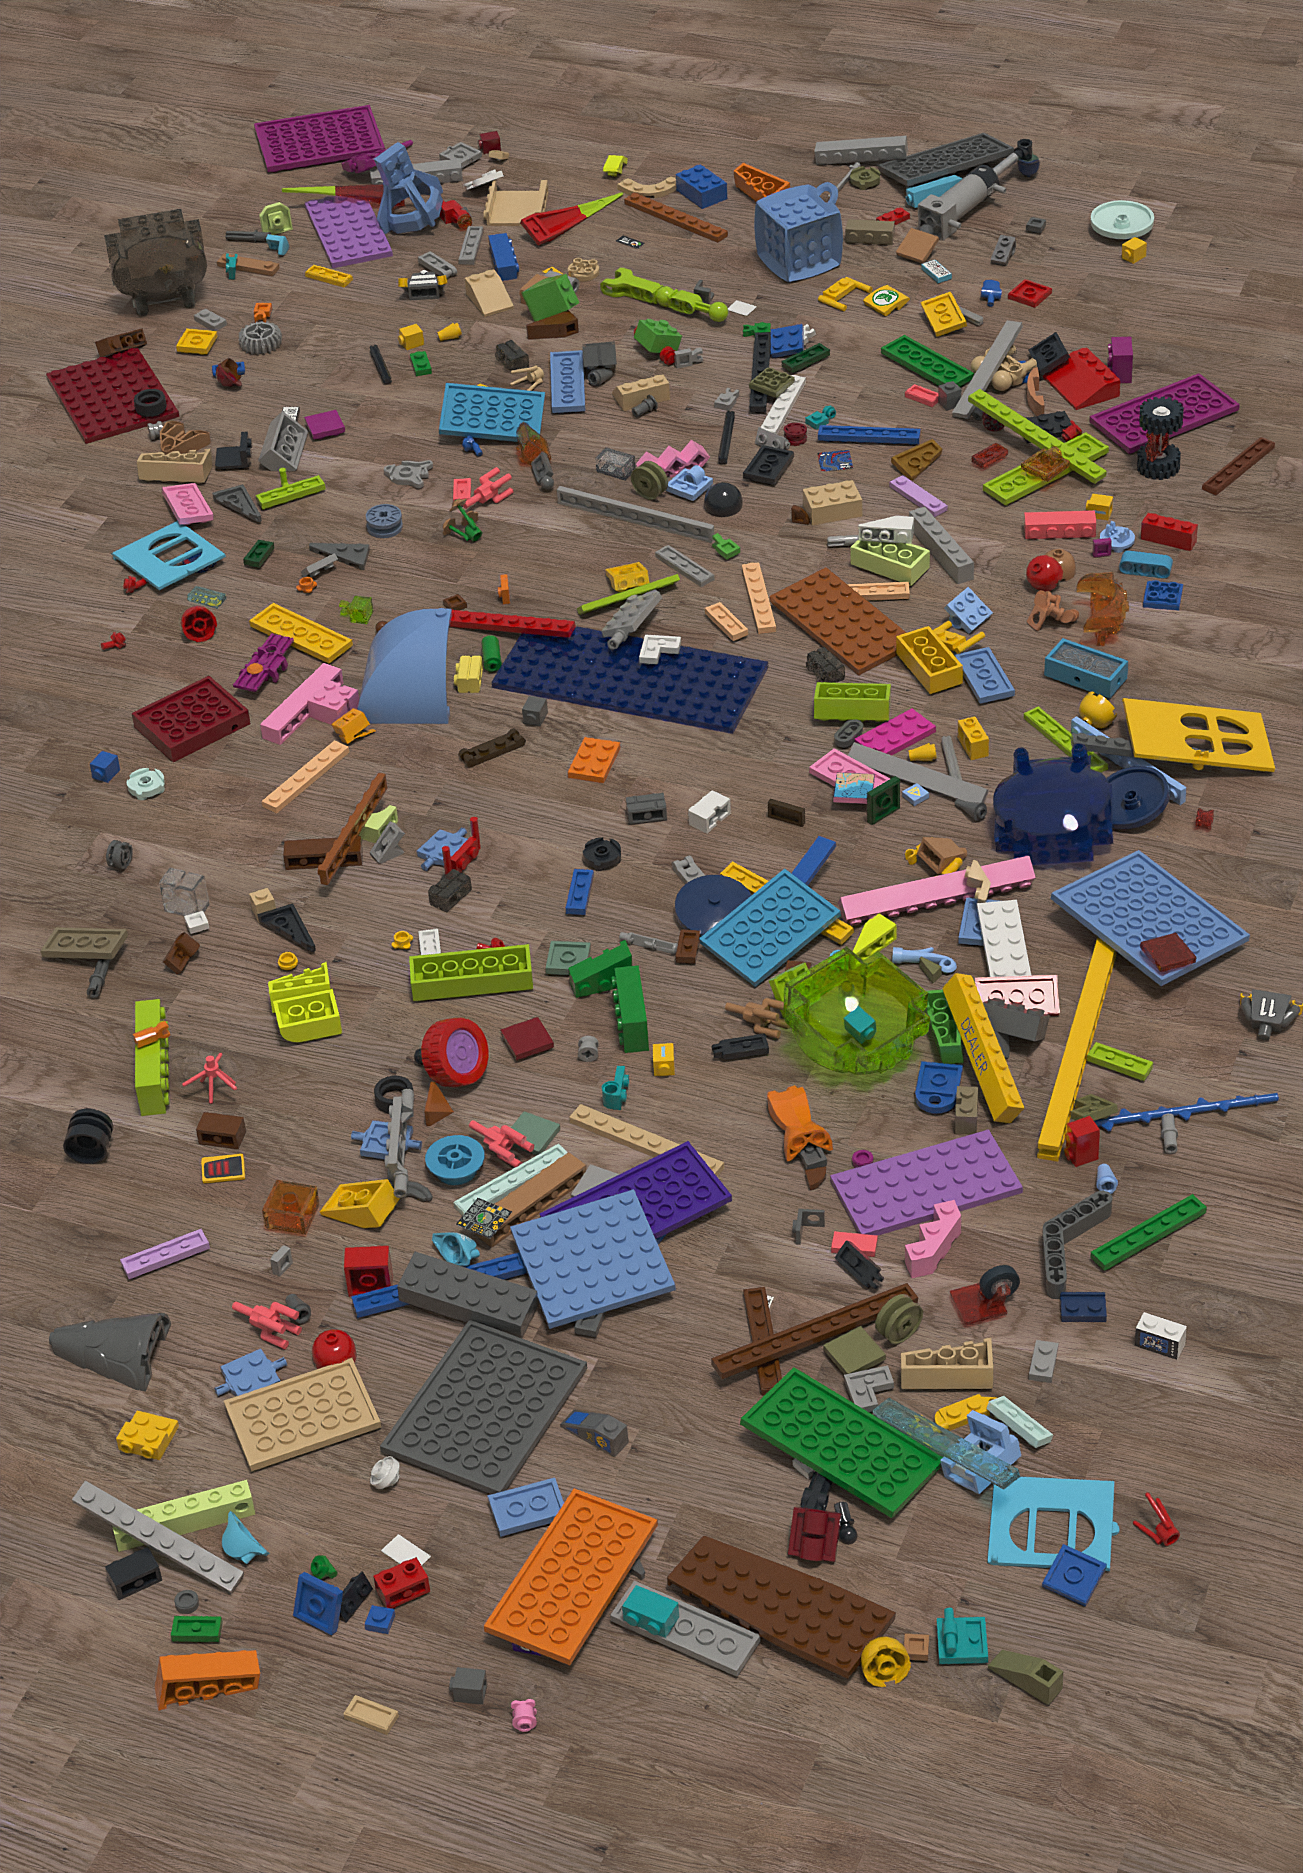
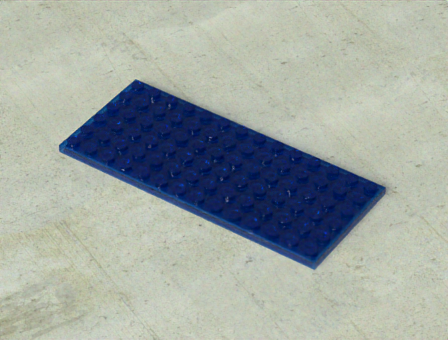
(683, 688)

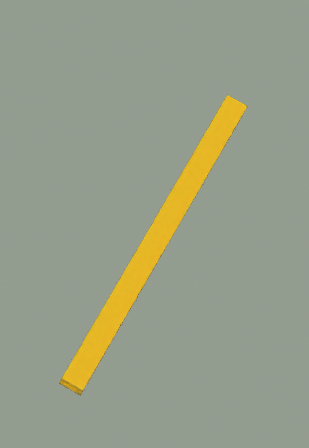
(1076, 1052)

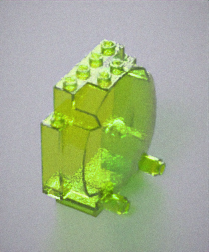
(833, 989)

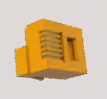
(350, 726)

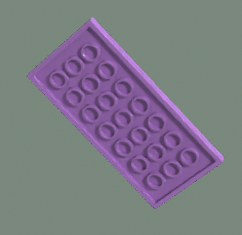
(348, 230)
(907, 1186)

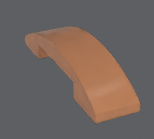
(1035, 402)

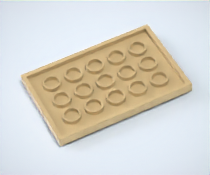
(301, 1414)

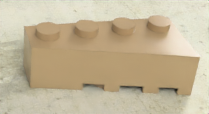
(175, 466)
(949, 1367)

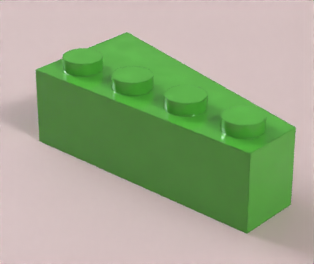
(944, 1028)

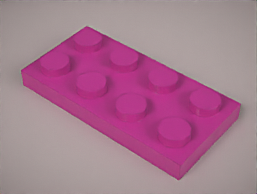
(897, 733)

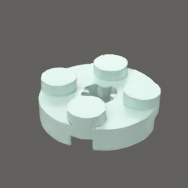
(142, 790)

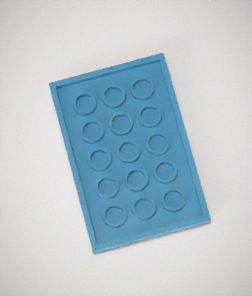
(489, 411)
(770, 927)

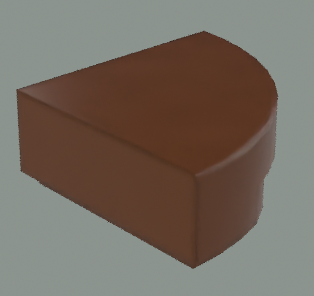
(799, 515)
(815, 1177)

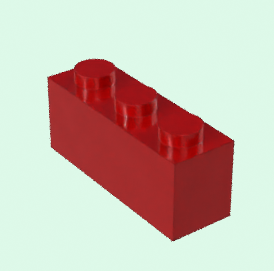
(1169, 531)

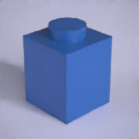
(105, 766)

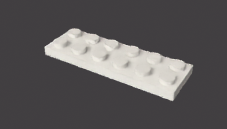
(1003, 939)

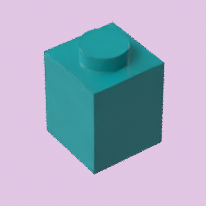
(860, 1025)

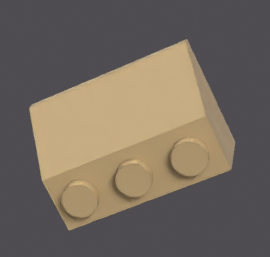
(632, 394)

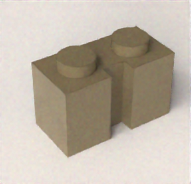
(966, 1110)

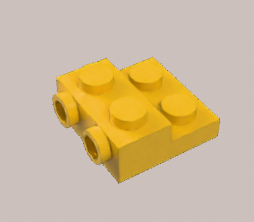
(627, 576)
(147, 1435)

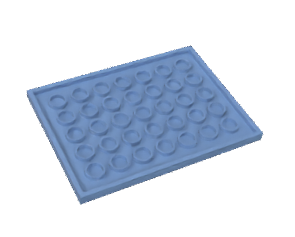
(1141, 902)

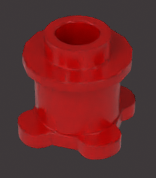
(1071, 431)

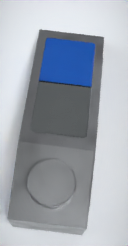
(598, 1429)

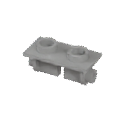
(771, 439)

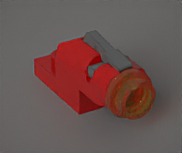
(453, 212)

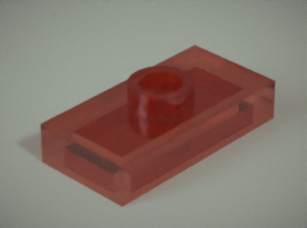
(989, 455)

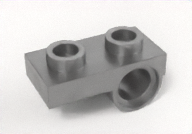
(1005, 247)

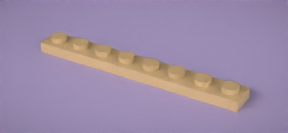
(630, 1135)

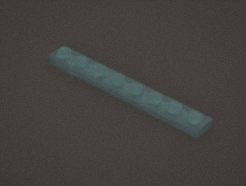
(947, 1443)

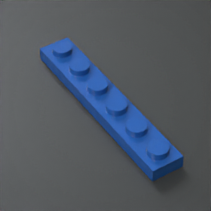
(869, 434)

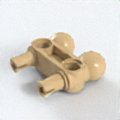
(1009, 372)

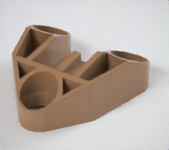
(174, 438)

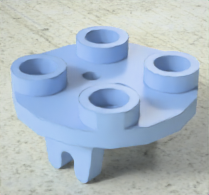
(1121, 537)

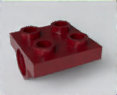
(814, 1534)

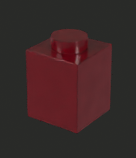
(489, 141)

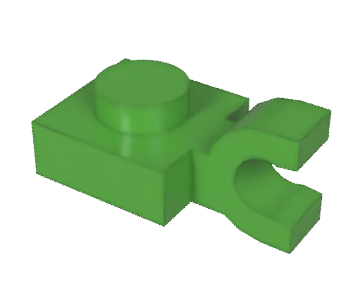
(725, 548)

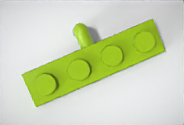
(289, 491)

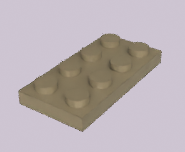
(84, 943)

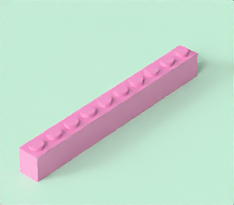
(933, 891)

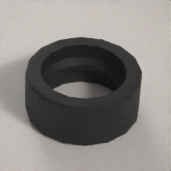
(151, 409)
(388, 1084)

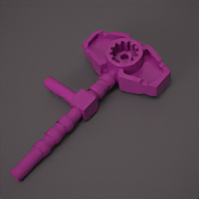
(365, 162)

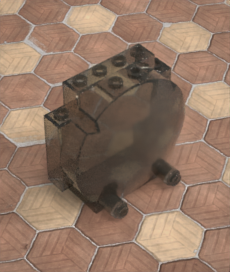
(157, 258)

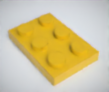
(943, 314)

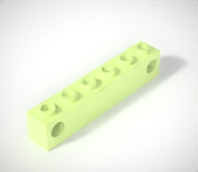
(195, 1511)

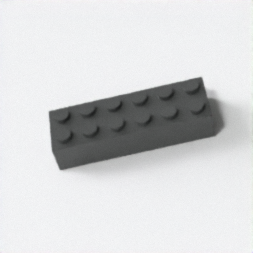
(467, 1294)

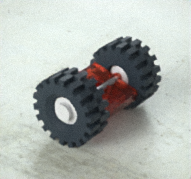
(1157, 457)

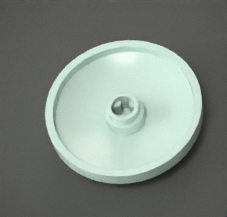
(1122, 219)

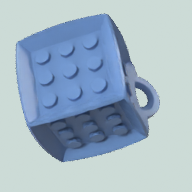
(799, 231)

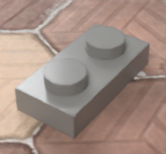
(210, 320)
(325, 563)
(1043, 1361)

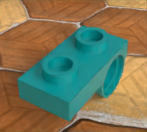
(614, 1091)

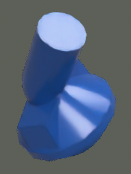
(469, 444)

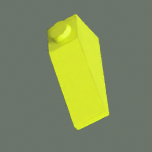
(875, 936)

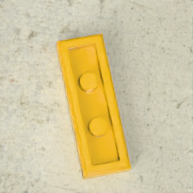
(328, 276)

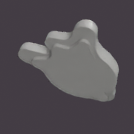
(409, 472)

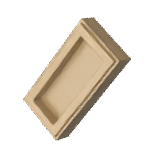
(371, 1715)

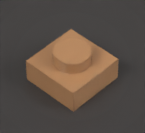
(917, 1646)

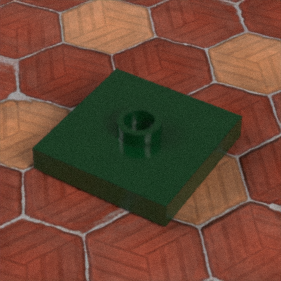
(883, 800)

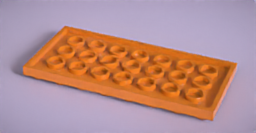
(571, 1576)

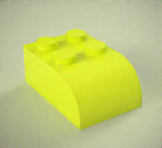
(308, 1016)

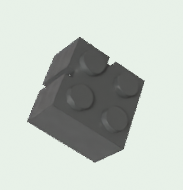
(599, 354)

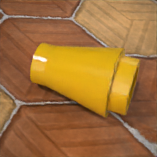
(450, 332)
(923, 753)

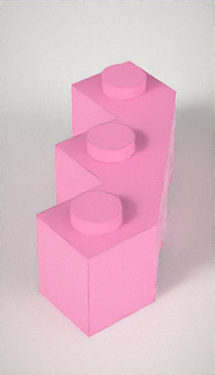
(674, 461)
(934, 1240)

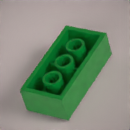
(630, 1009)

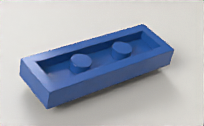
(579, 891)

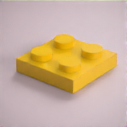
(196, 341)

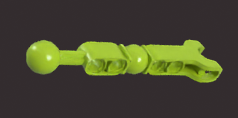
(629, 285)

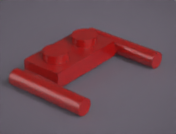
(465, 853)

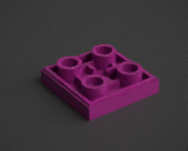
(325, 424)

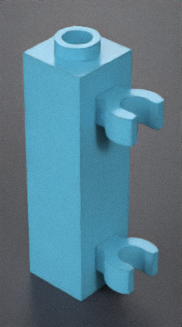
(937, 188)

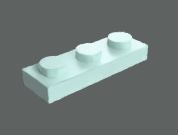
(1019, 1421)

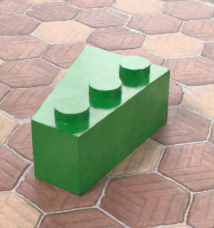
(595, 974)

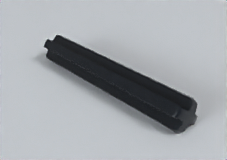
(380, 364)

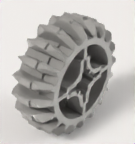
(260, 337)

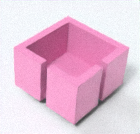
(332, 702)

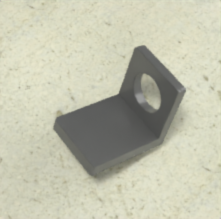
(802, 1220)

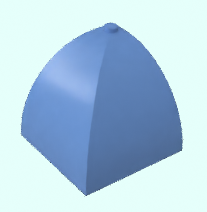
(408, 670)

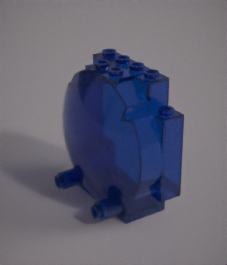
(1053, 809)

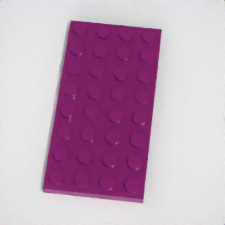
(1198, 397)

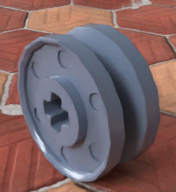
(384, 521)

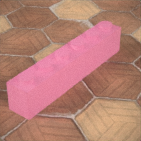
(294, 709)

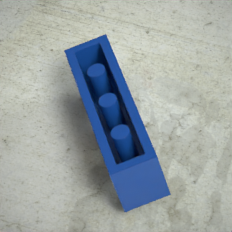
(503, 256)

